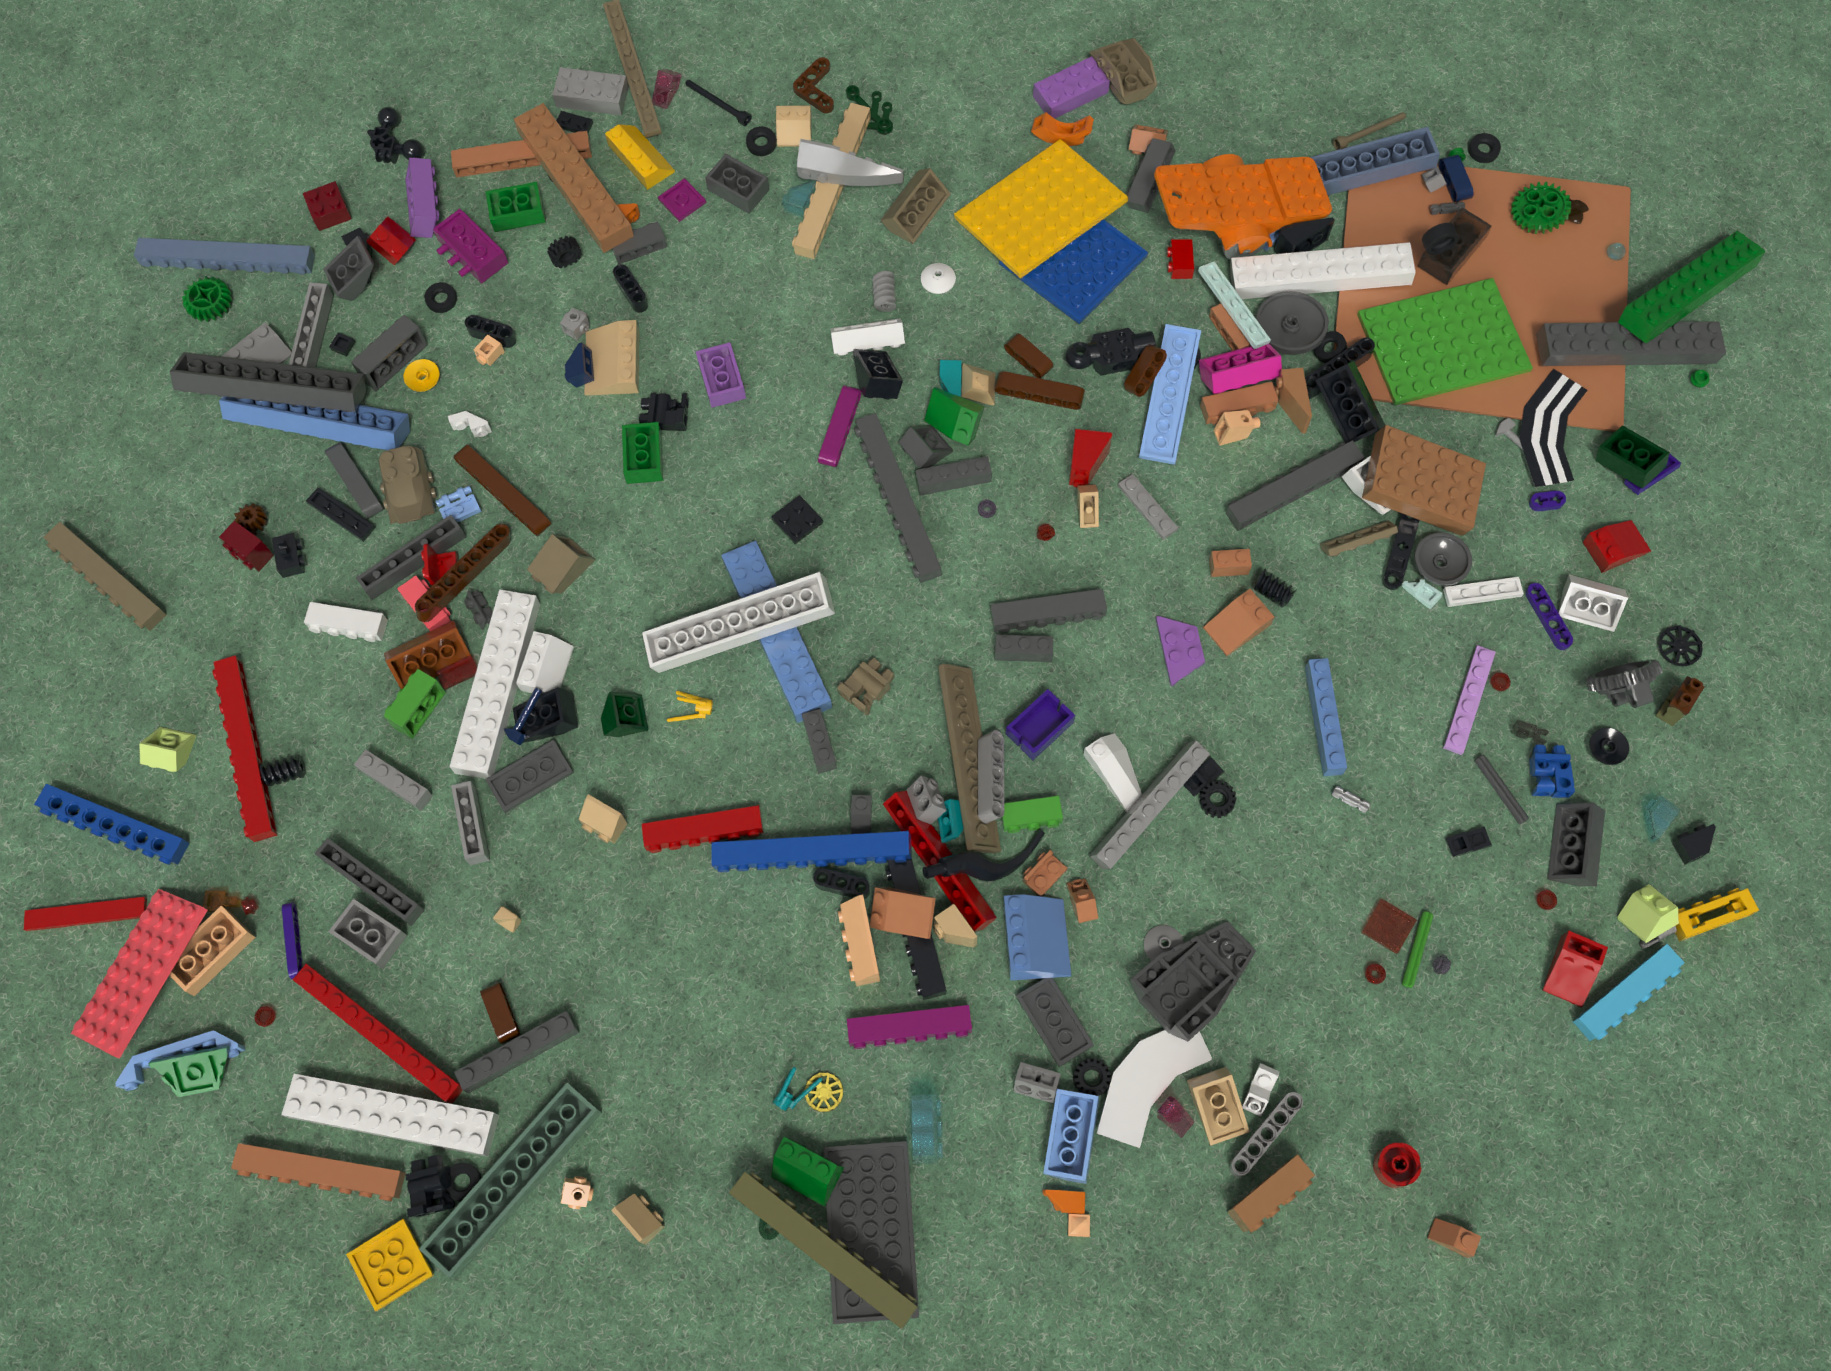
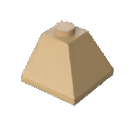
(978, 384)

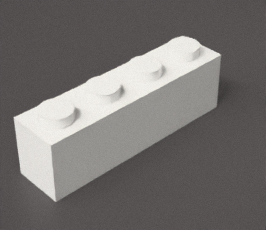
(867, 336)
(345, 621)

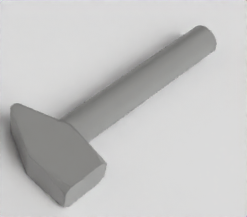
(1505, 428)

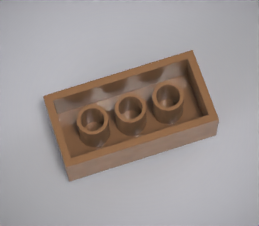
(1272, 1192)

